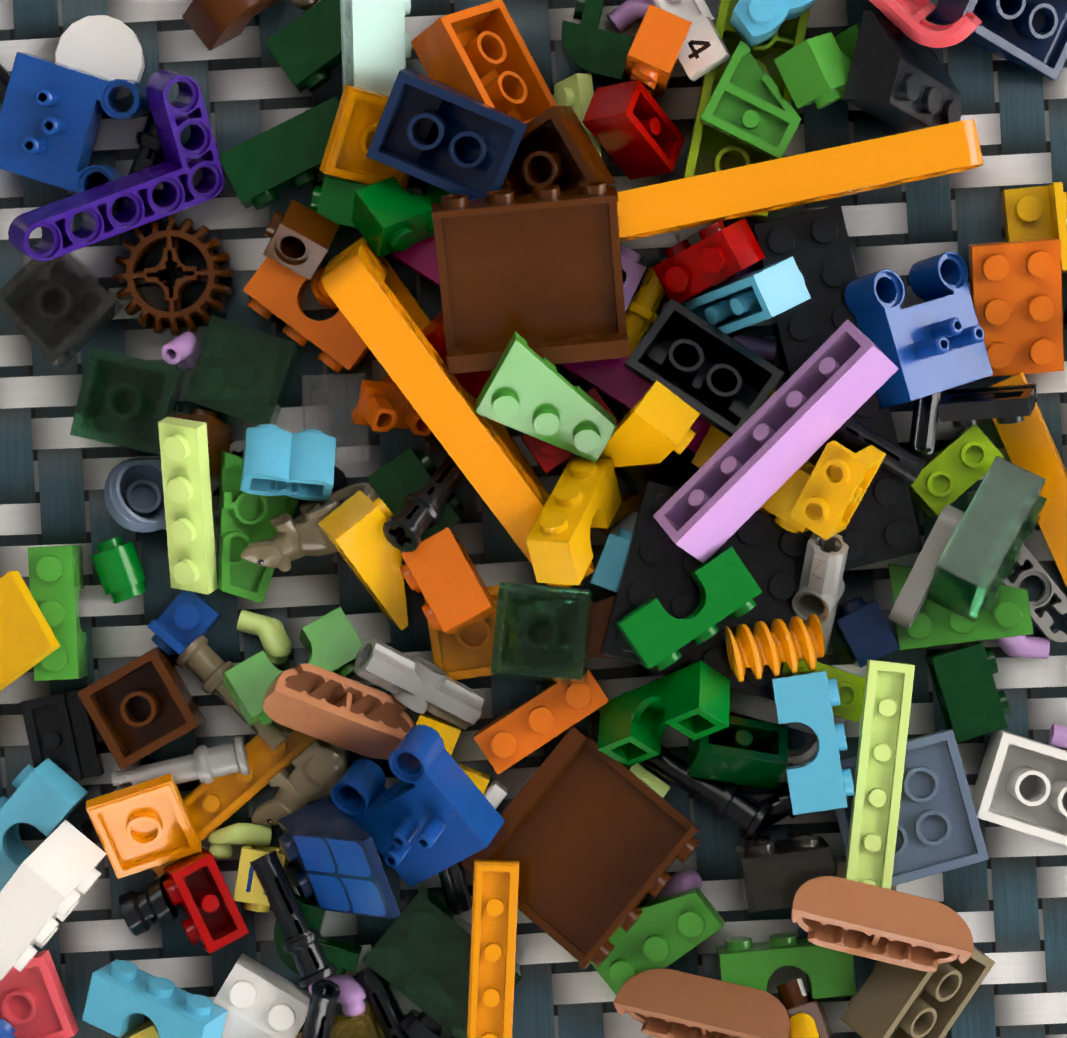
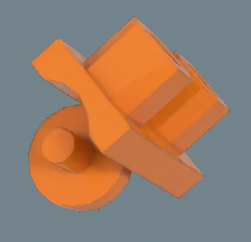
(386, 407)

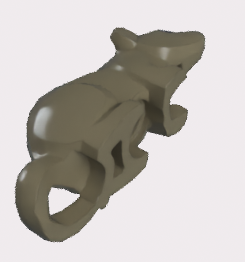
(302, 534)
(313, 779)

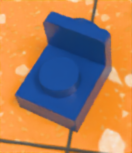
(183, 622)

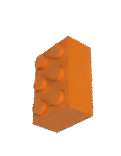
(486, 59)

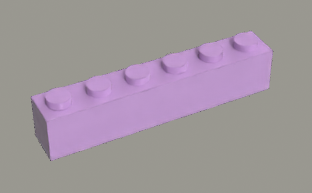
(775, 442)

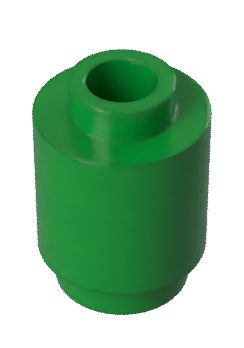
(119, 569)

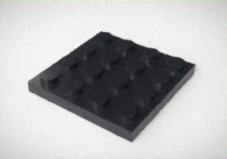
(660, 571)

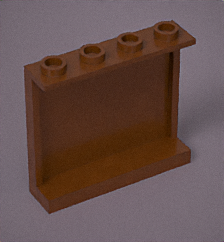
(531, 268)
(588, 846)

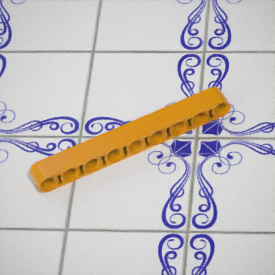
(798, 179)

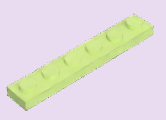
(879, 772)

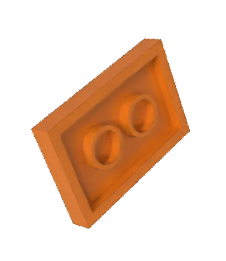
(1019, 304)

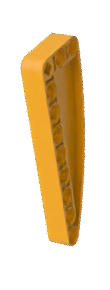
(392, 327)

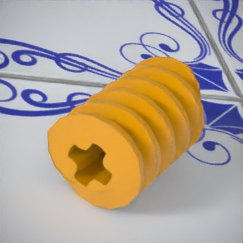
(775, 646)

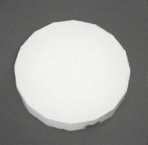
(103, 49)

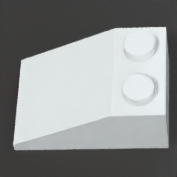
(261, 1002)

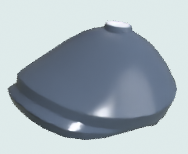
(136, 494)

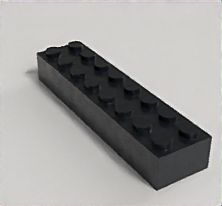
(820, 245)

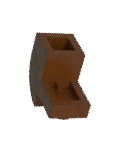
(222, 20)

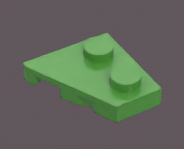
(750, 107)

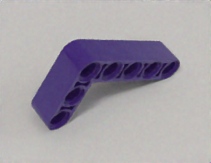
(136, 188)

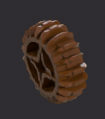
(172, 255)

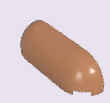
(337, 710)
(881, 923)
(700, 1007)

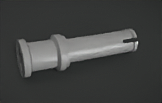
(202, 765)

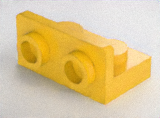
(1036, 215)
(836, 488)

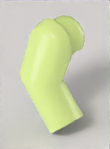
(270, 632)
(238, 834)

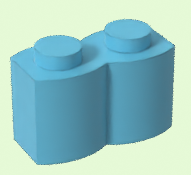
(761, 19)
(288, 463)

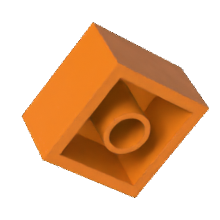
(448, 582)

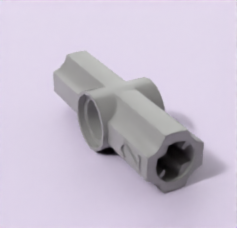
(821, 582)
(418, 683)

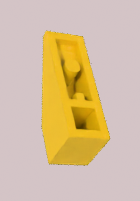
(651, 429)
(359, 538)

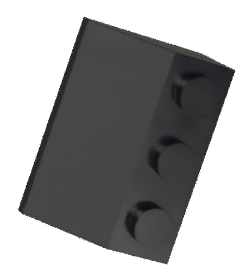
(899, 79)
(704, 368)

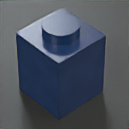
(864, 631)

